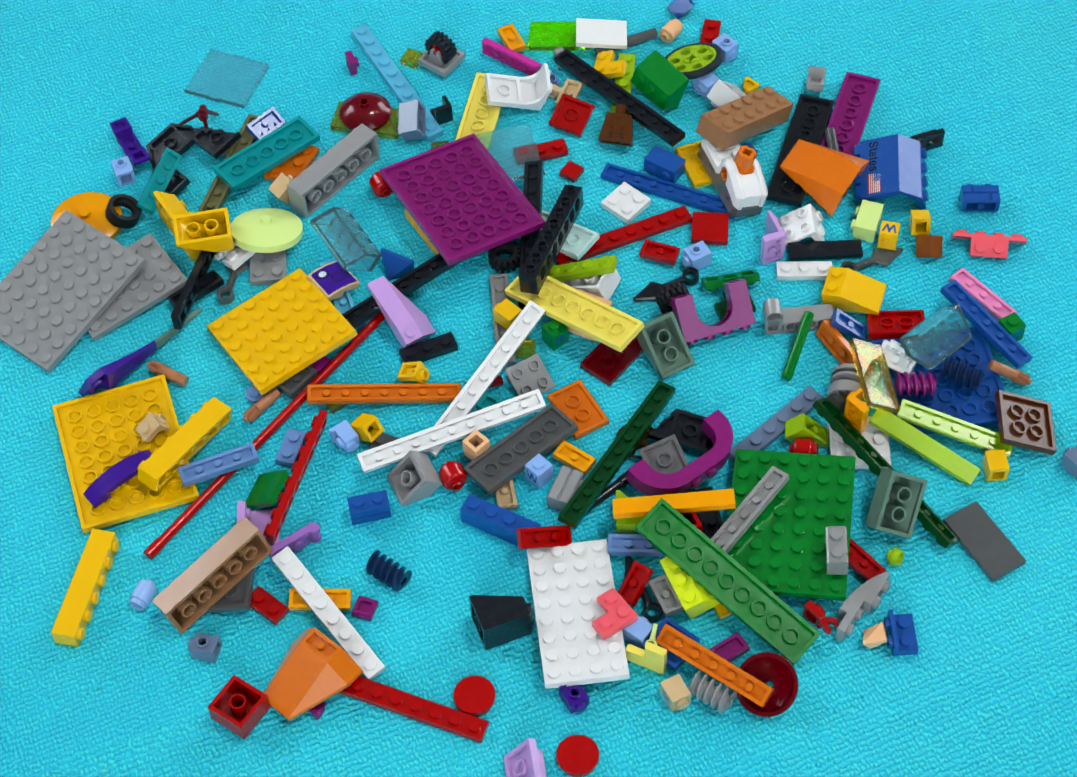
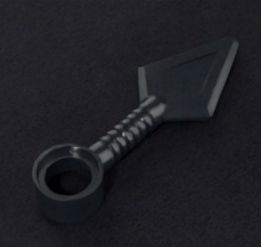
(652, 288)
(645, 597)

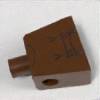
(617, 128)

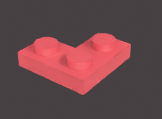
(617, 614)

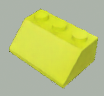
(691, 595)

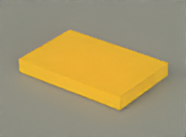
(693, 166)

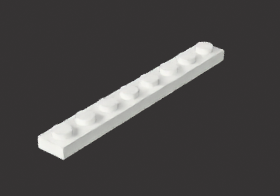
(328, 613)

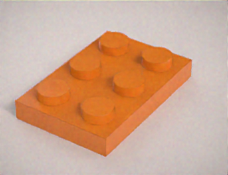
(295, 164)

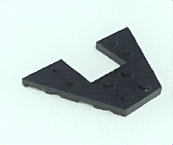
(180, 139)

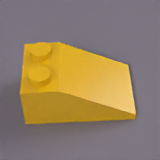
(204, 230)
(853, 291)

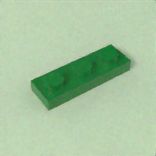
(715, 282)

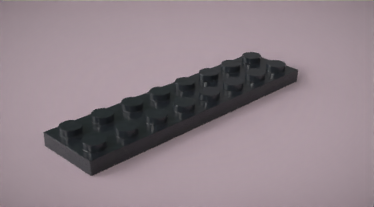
(807, 124)

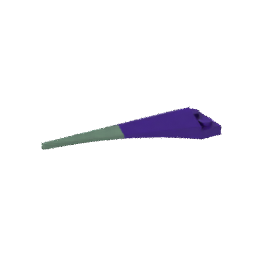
(112, 373)

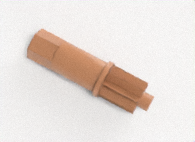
(1010, 373)
(170, 374)
(258, 407)

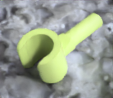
(653, 634)

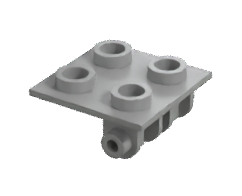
(529, 376)

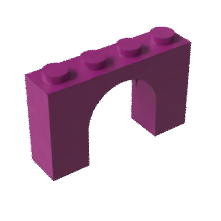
(738, 313)

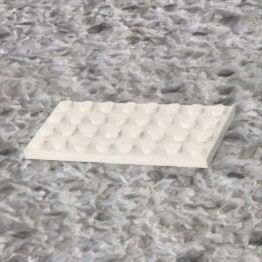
(565, 604)

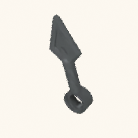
(879, 256)
(230, 283)

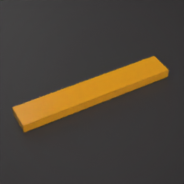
(681, 502)

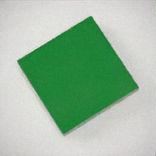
(266, 489)

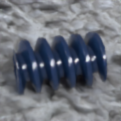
(961, 373)
(386, 572)

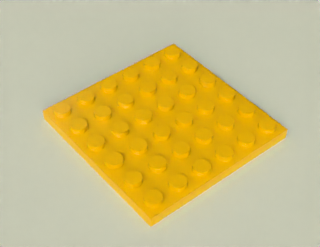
(281, 331)

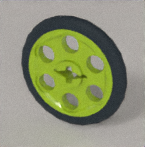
(693, 59)

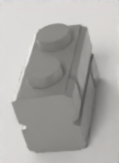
(564, 487)
(836, 550)

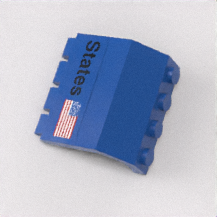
(894, 169)

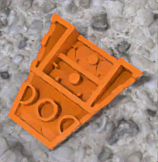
(822, 172)

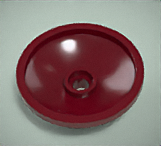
(366, 109)
(781, 673)

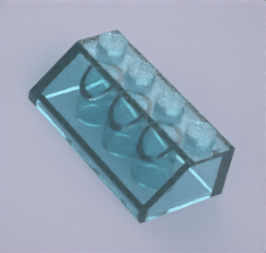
(346, 240)
(937, 337)

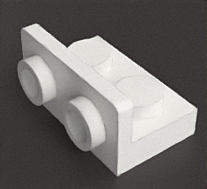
(897, 358)

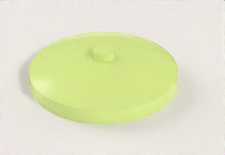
(266, 230)

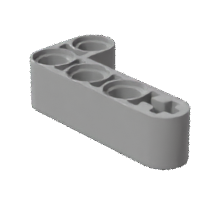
(787, 320)

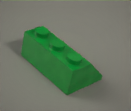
(660, 81)

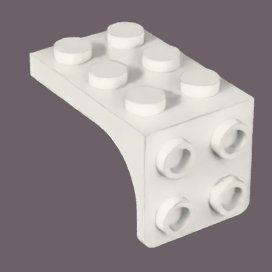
(519, 92)

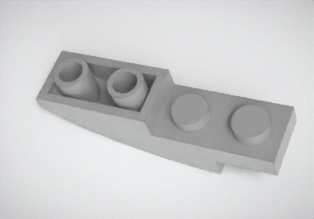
(860, 601)

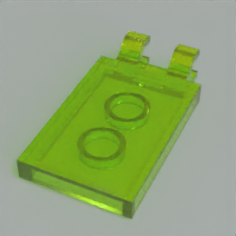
(552, 35)

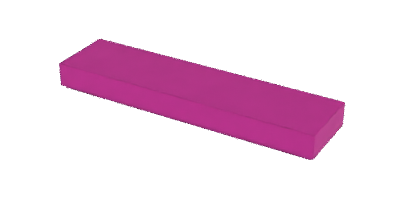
(510, 57)

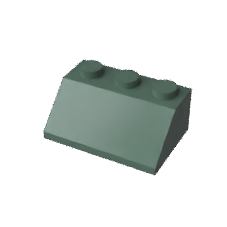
(896, 502)

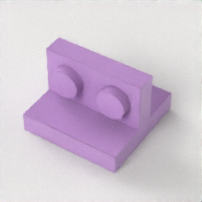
(525, 761)

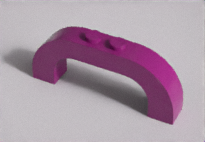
(652, 483)

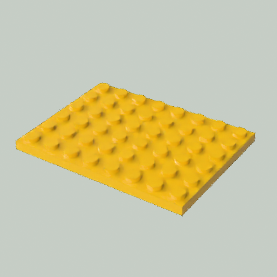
(100, 433)

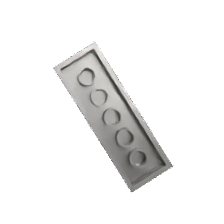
(333, 170)

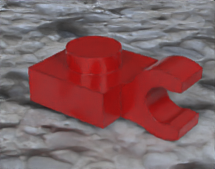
(816, 615)

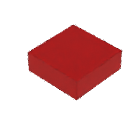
(571, 171)

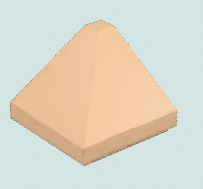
(874, 636)

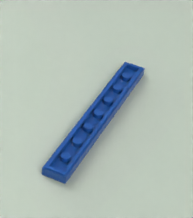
(664, 189)

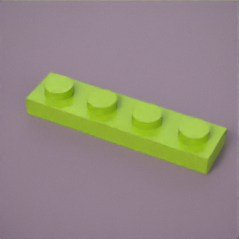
(584, 268)

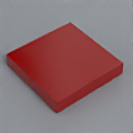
(571, 115)
(710, 228)

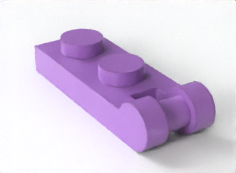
(298, 540)

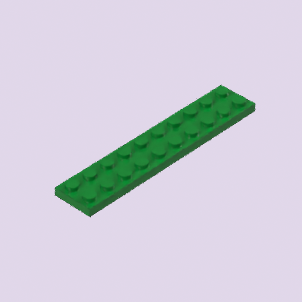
(727, 581)

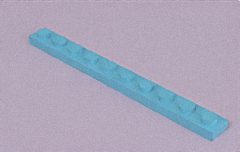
(393, 76)

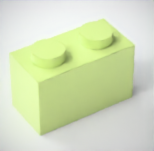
(867, 220)

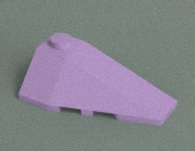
(402, 315)

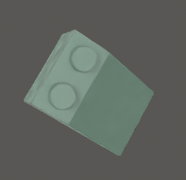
(665, 345)

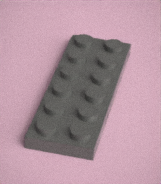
(511, 453)

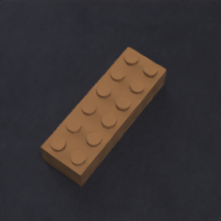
(744, 118)
(212, 575)

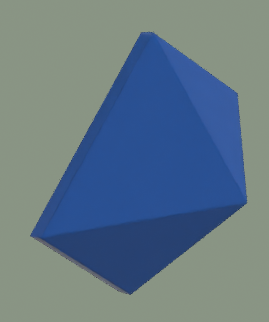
(395, 264)

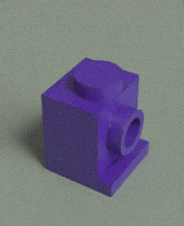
(574, 703)

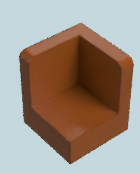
(929, 246)

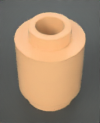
(670, 30)

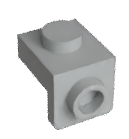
(815, 78)

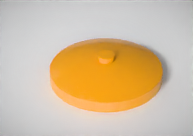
(91, 209)

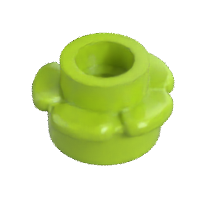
(895, 556)

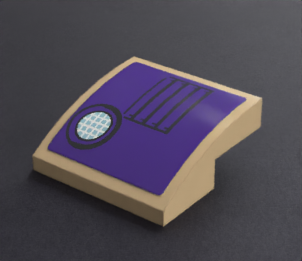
(333, 280)

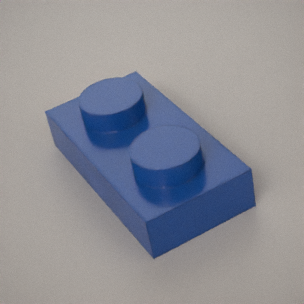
(848, 325)

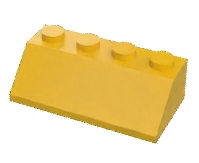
(168, 206)

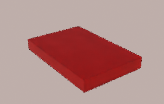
(893, 323)

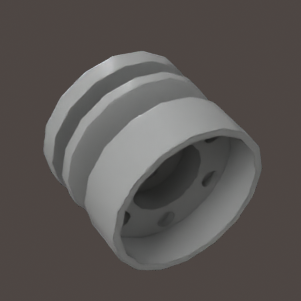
(842, 382)

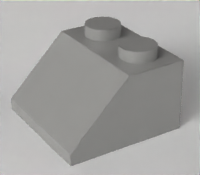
(414, 478)

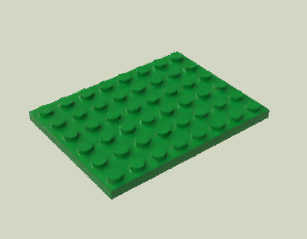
(788, 538)

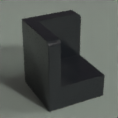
(443, 113)

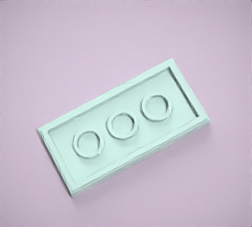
(578, 240)

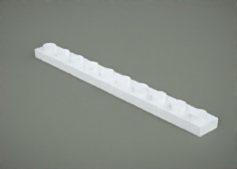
(492, 365)
(451, 430)

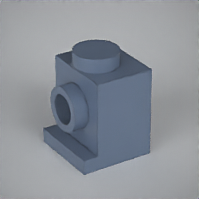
(205, 647)

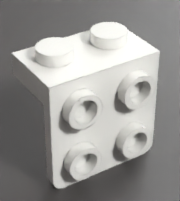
(802, 224)

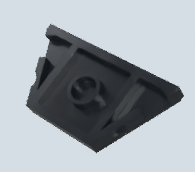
(687, 430)

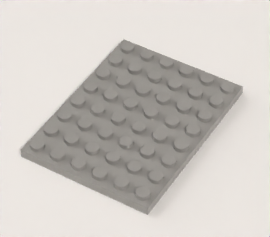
(62, 289)

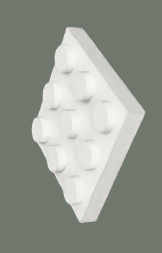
(874, 436)

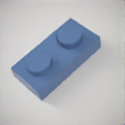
(290, 447)

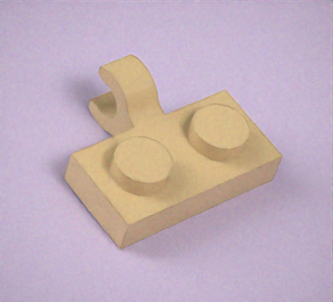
(570, 88)

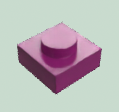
(352, 62)

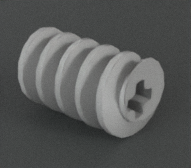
(711, 693)

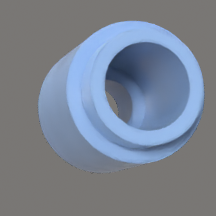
(143, 594)

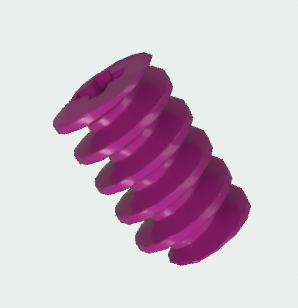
(915, 383)

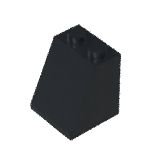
(500, 618)

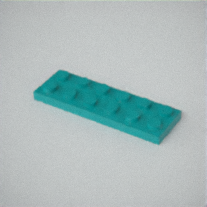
(266, 153)

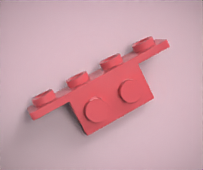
(989, 245)

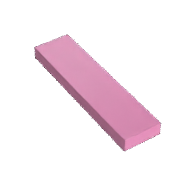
(983, 295)

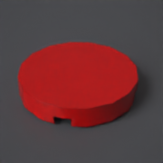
(474, 695)
(577, 755)

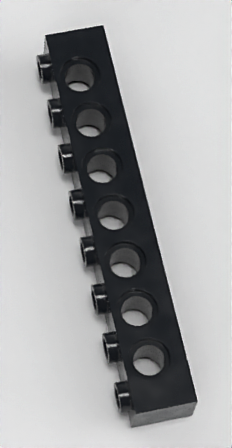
(551, 239)

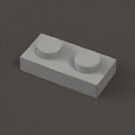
(665, 595)

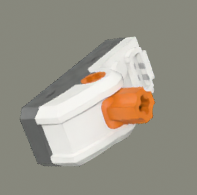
(735, 177)

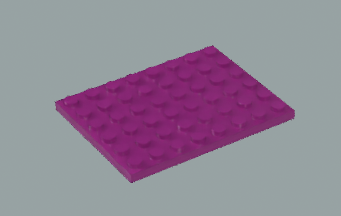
(462, 199)

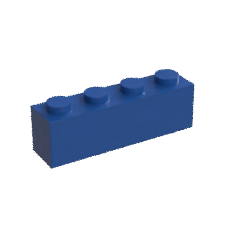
(494, 519)

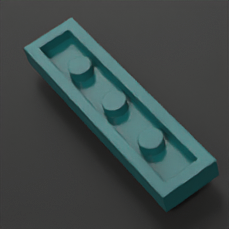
(159, 179)

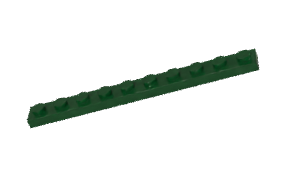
(616, 455)
(875, 461)

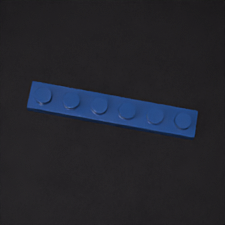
(986, 324)

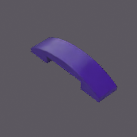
(129, 142)
(114, 477)

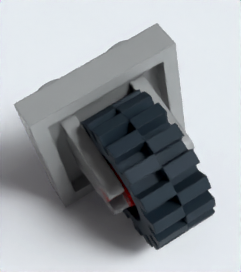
(441, 55)

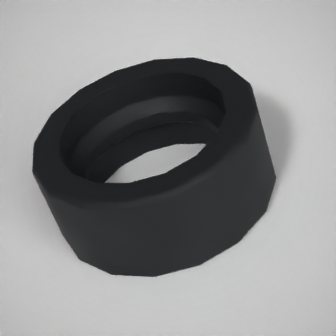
(119, 220)

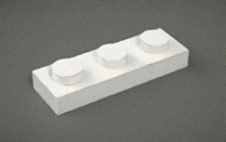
(802, 270)

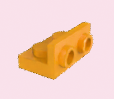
(856, 410)

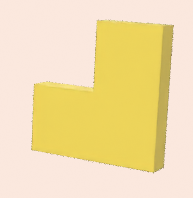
(652, 657)

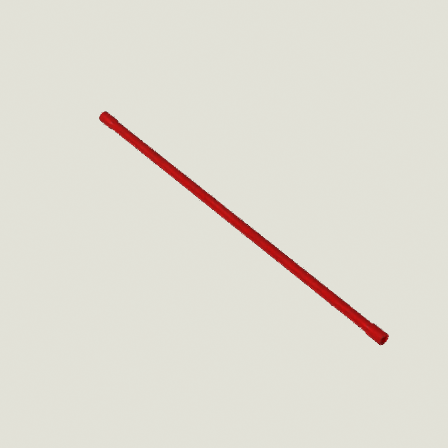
(159, 543)

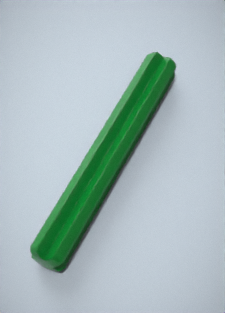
(797, 346)

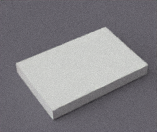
(601, 33)

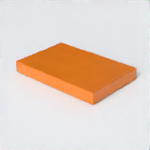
(580, 407)

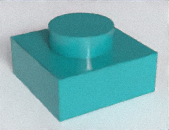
(487, 400)

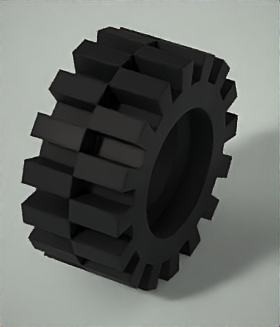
(505, 264)
(664, 296)

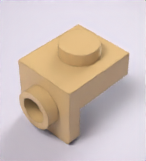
(151, 426)

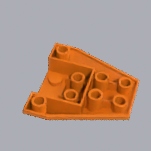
(310, 674)

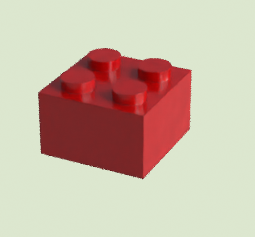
(239, 706)

